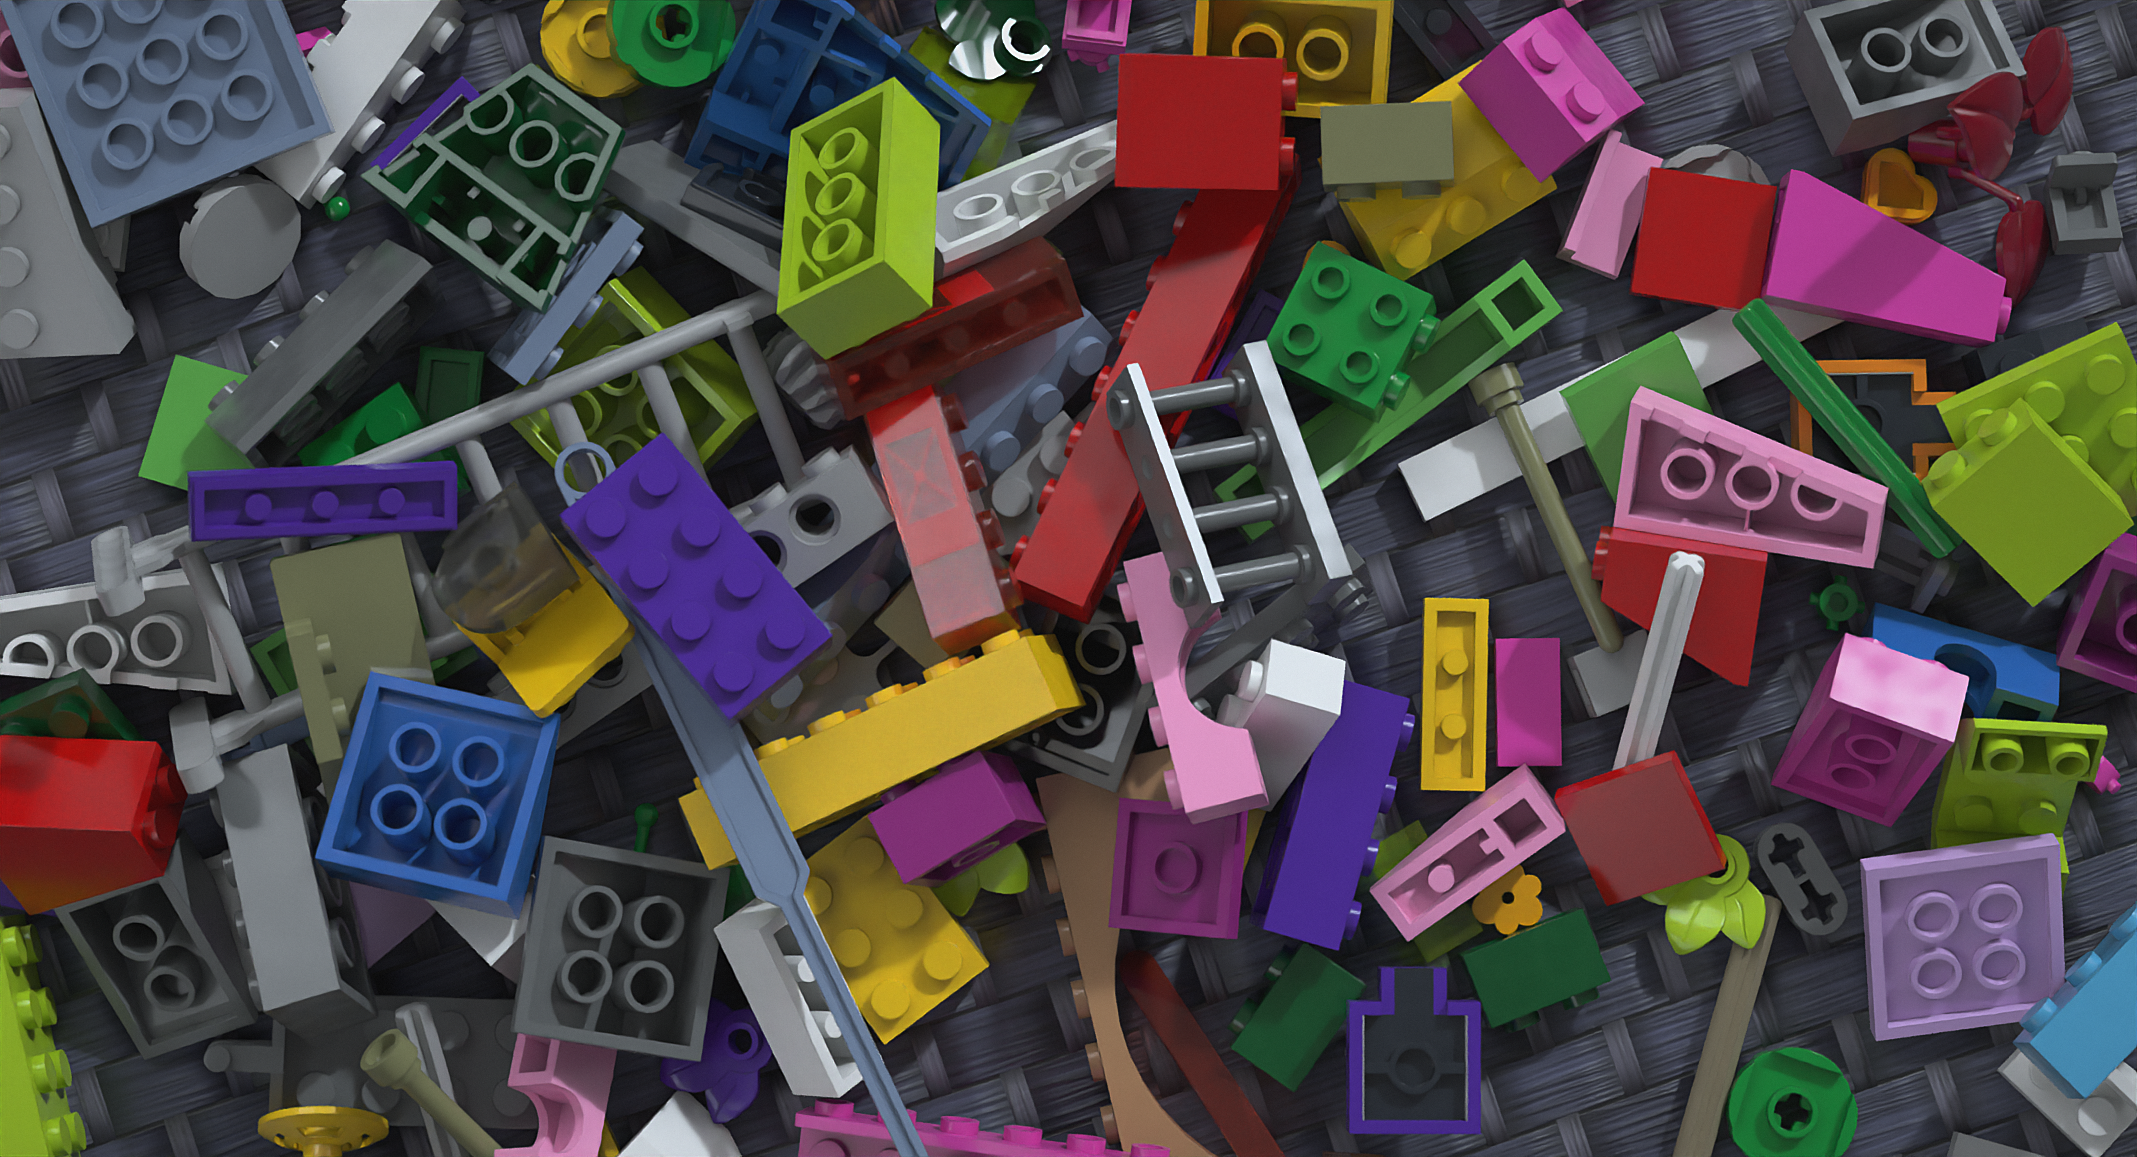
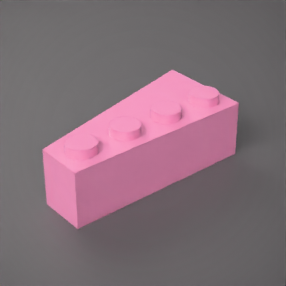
(1739, 489)

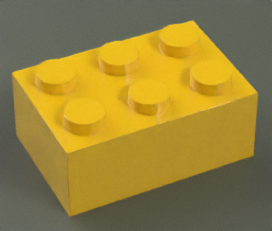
(1332, 44)
(887, 937)

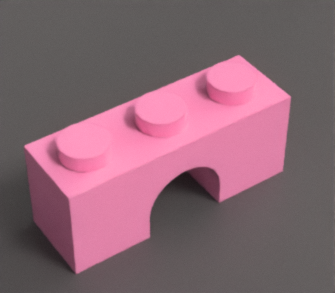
(569, 1092)

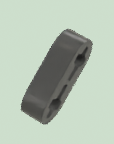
(1813, 870)

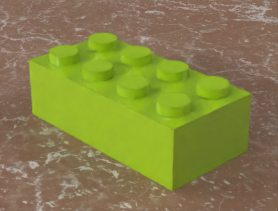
(859, 219)
(32, 1072)

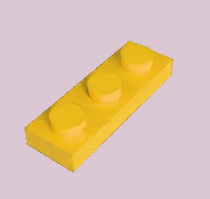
(1453, 694)

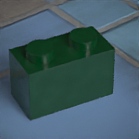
(1535, 969)
(1295, 1014)

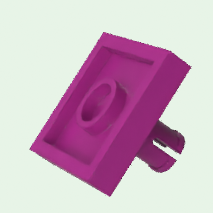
(1176, 872)

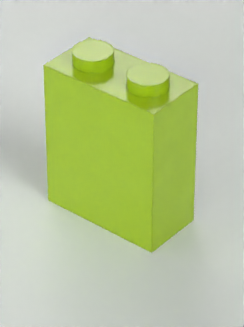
(2026, 501)

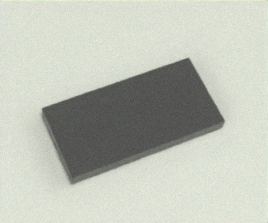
(654, 183)

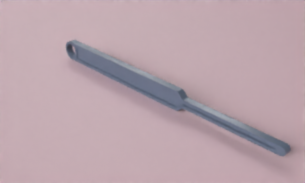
(757, 837)

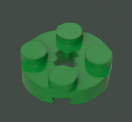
(664, 64)
(1770, 1079)

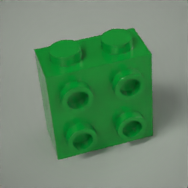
(1352, 333)

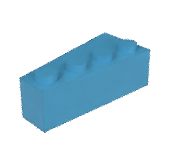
(2091, 1018)

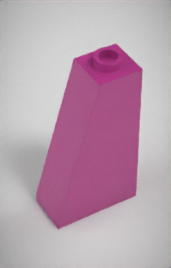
(1868, 269)

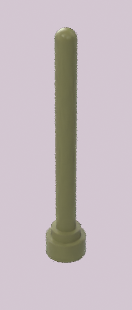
(1500, 395)
(394, 1063)

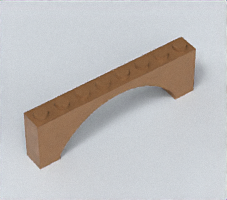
(1083, 839)

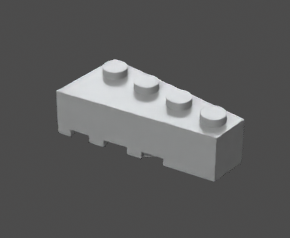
(53, 275)

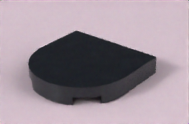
(743, 203)

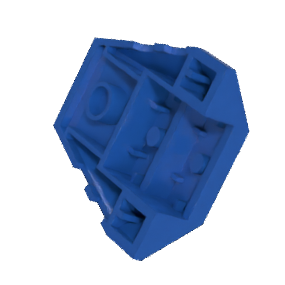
(803, 61)

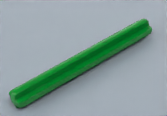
(1845, 424)

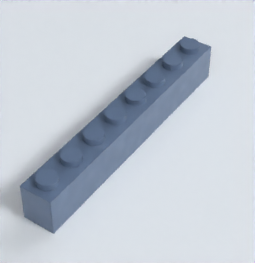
(1005, 408)

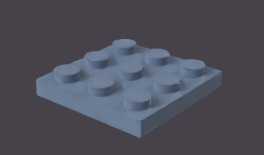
(532, 338)

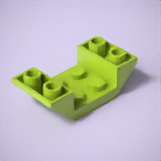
(2013, 781)

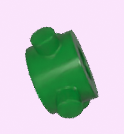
(1836, 602)

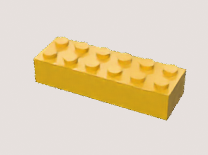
(903, 736)

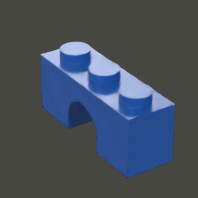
(2004, 676)

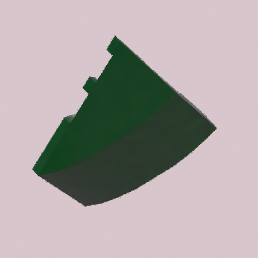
(508, 183)

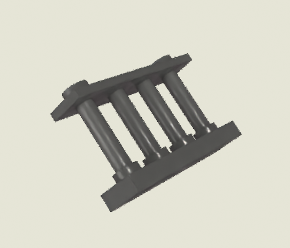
(1283, 465)

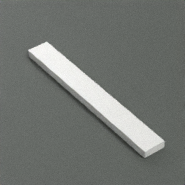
(1483, 459)

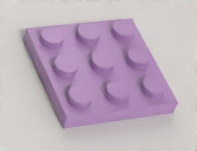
(1962, 935)

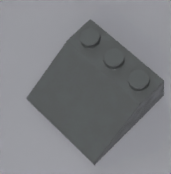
(620, 950)

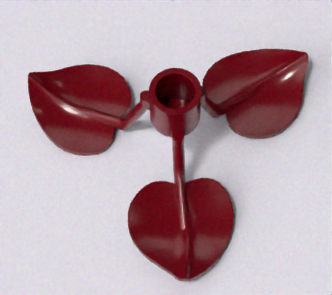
(1983, 135)

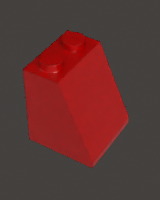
(1204, 121)
(1727, 603)
(84, 817)

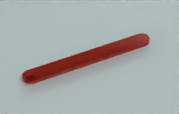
(1196, 1057)

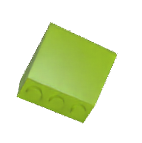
(618, 411)

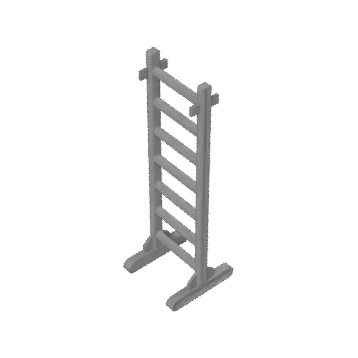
(122, 563)

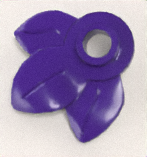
(724, 1071)

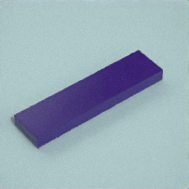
(322, 500)

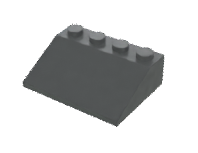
(327, 356)

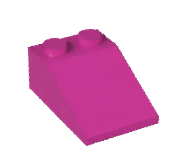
(1550, 92)
(1872, 730)

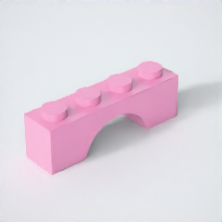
(1212, 762)

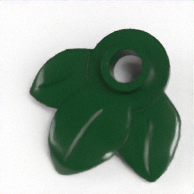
(985, 36)

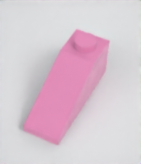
(1469, 852)

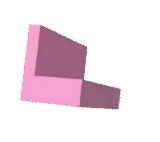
(1608, 207)

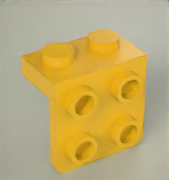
(560, 643)

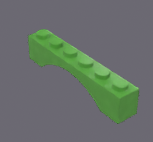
(1463, 348)

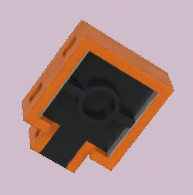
(1892, 401)

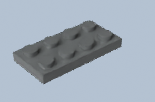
(1283, 620)

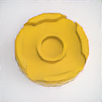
(578, 49)

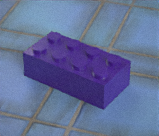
(696, 580)
(1329, 821)

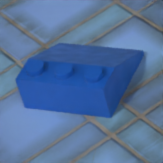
(441, 796)

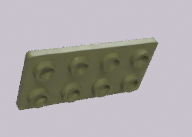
(346, 615)

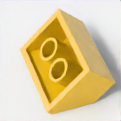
(1488, 188)

